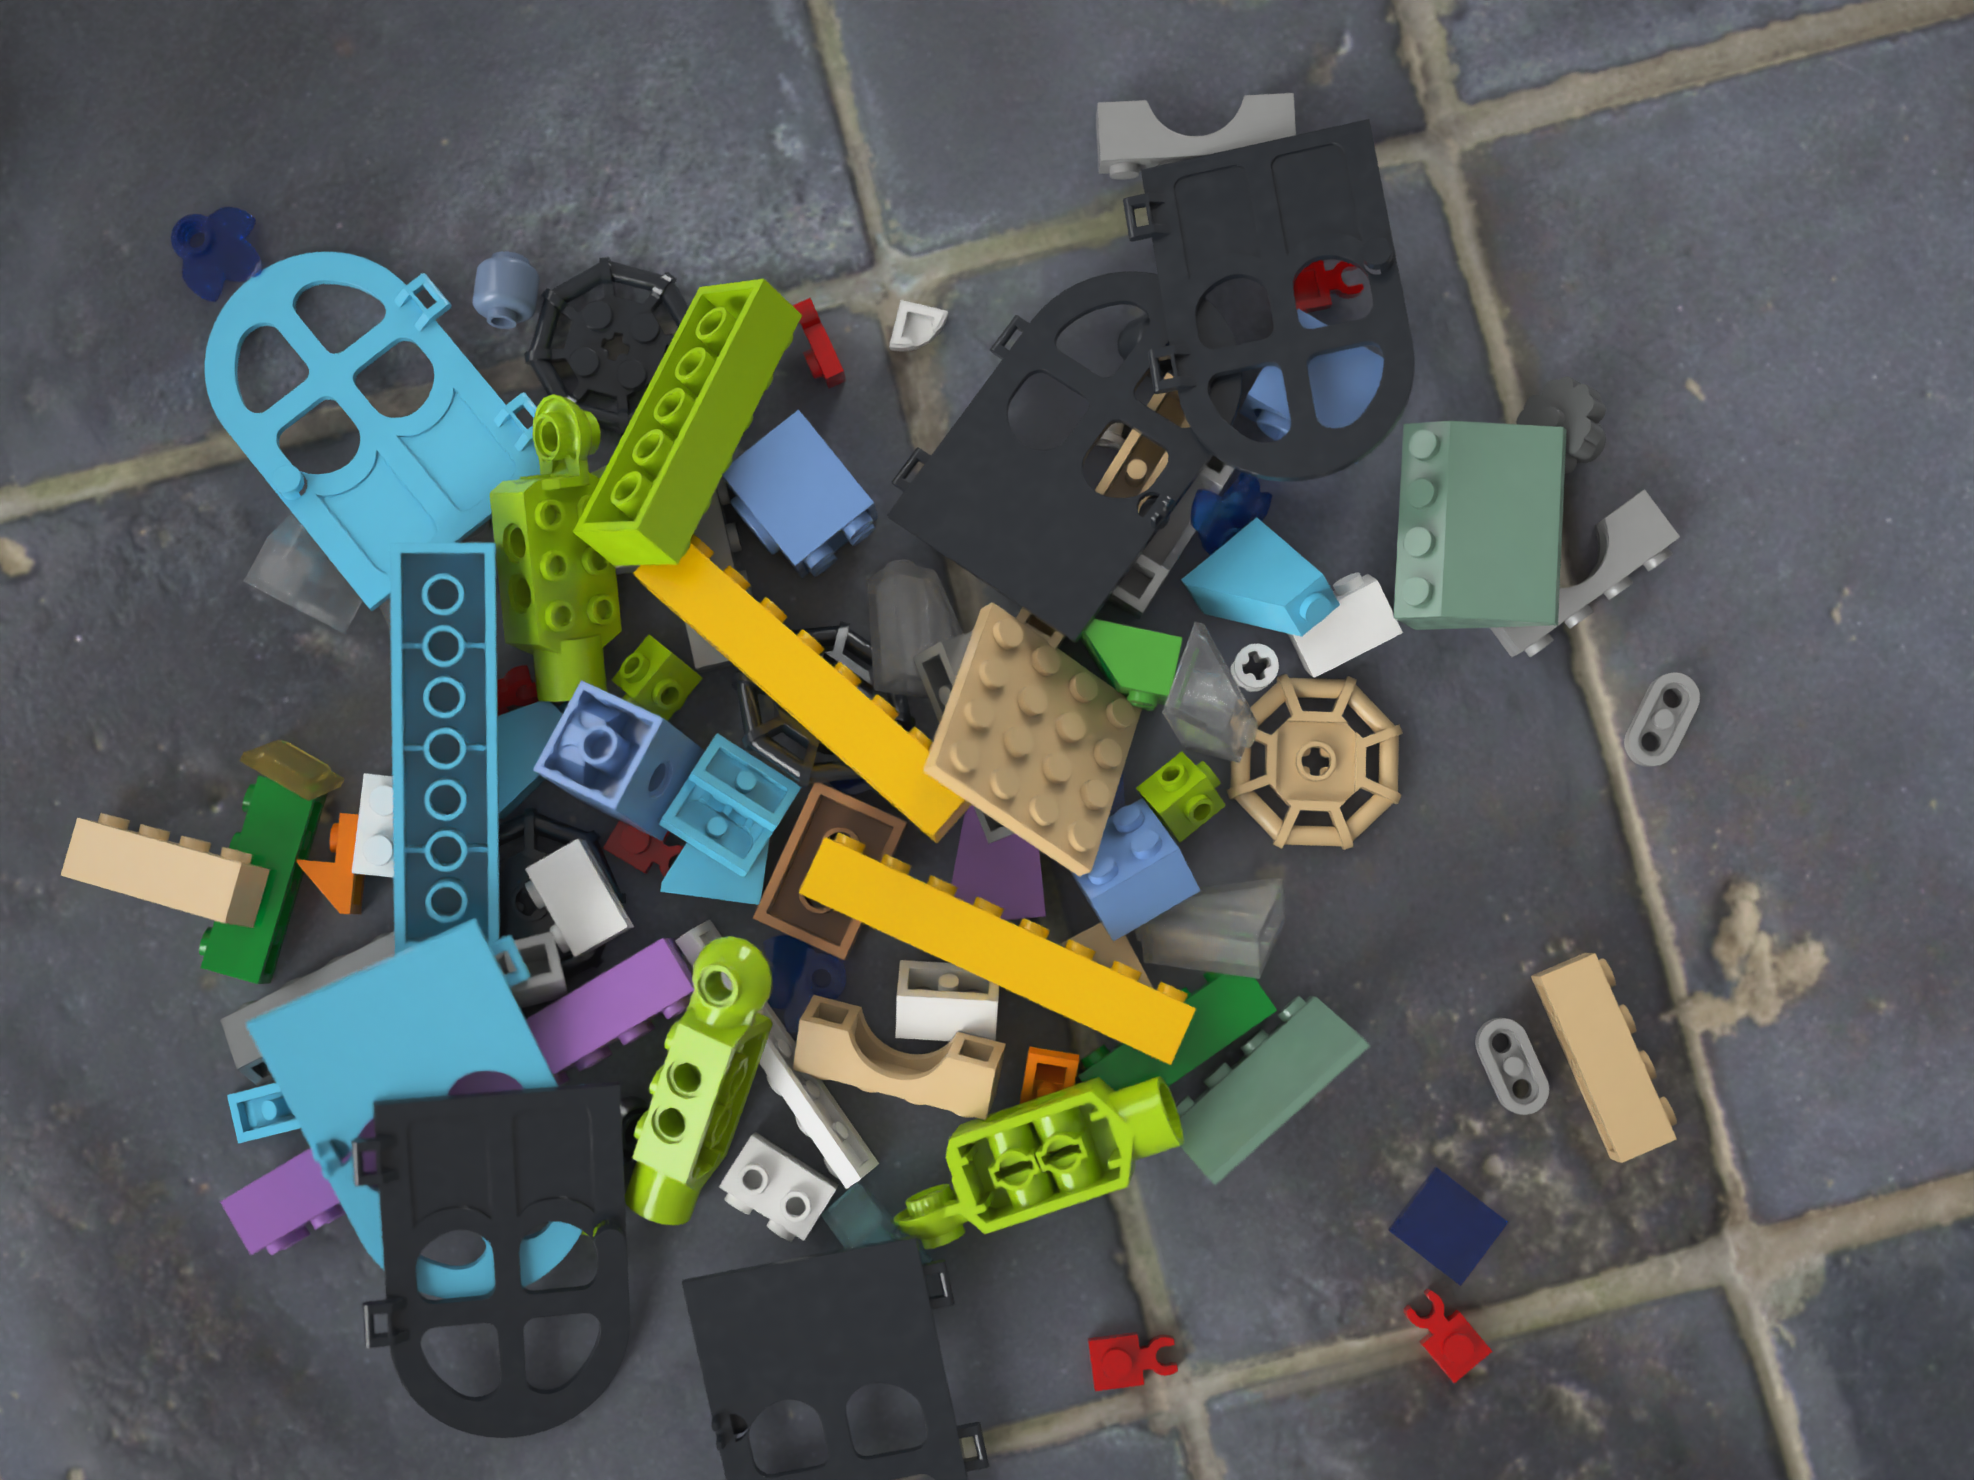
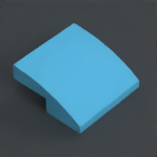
(730, 805)

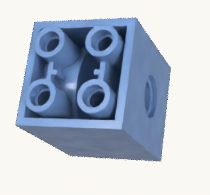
(1340, 387)
(799, 496)
(618, 758)

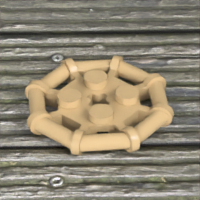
(1336, 782)

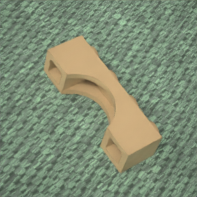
(842, 1048)

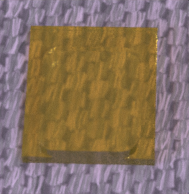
(293, 769)

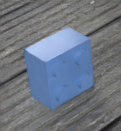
(1135, 871)

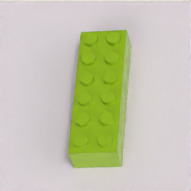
(688, 424)

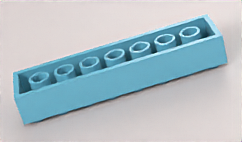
(444, 739)

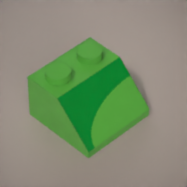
(1134, 660)

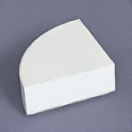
(916, 326)

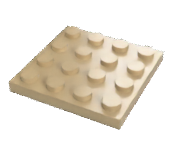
(1033, 740)

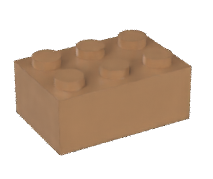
(824, 816)

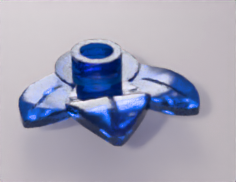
(222, 254)
(1223, 517)
(793, 977)

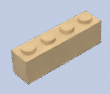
(166, 872)
(1605, 1057)

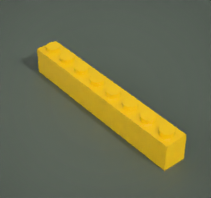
(805, 684)
(998, 950)

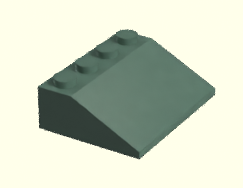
(1479, 525)
(1266, 1085)

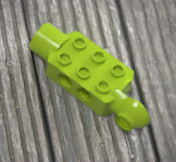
(552, 584)
(701, 1082)
(1043, 1157)

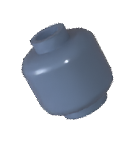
(506, 289)

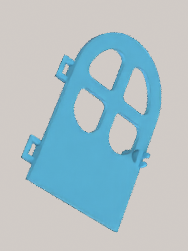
(412, 474)
(407, 1034)

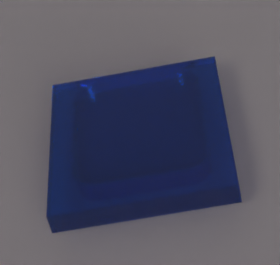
(1448, 1226)

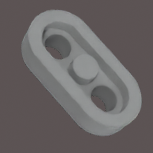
(1663, 722)
(1512, 1064)

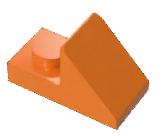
(336, 879)
(1047, 1072)

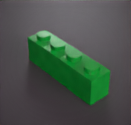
(276, 833)
(1223, 1012)

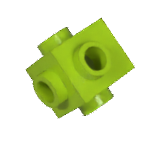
(656, 679)
(1182, 795)

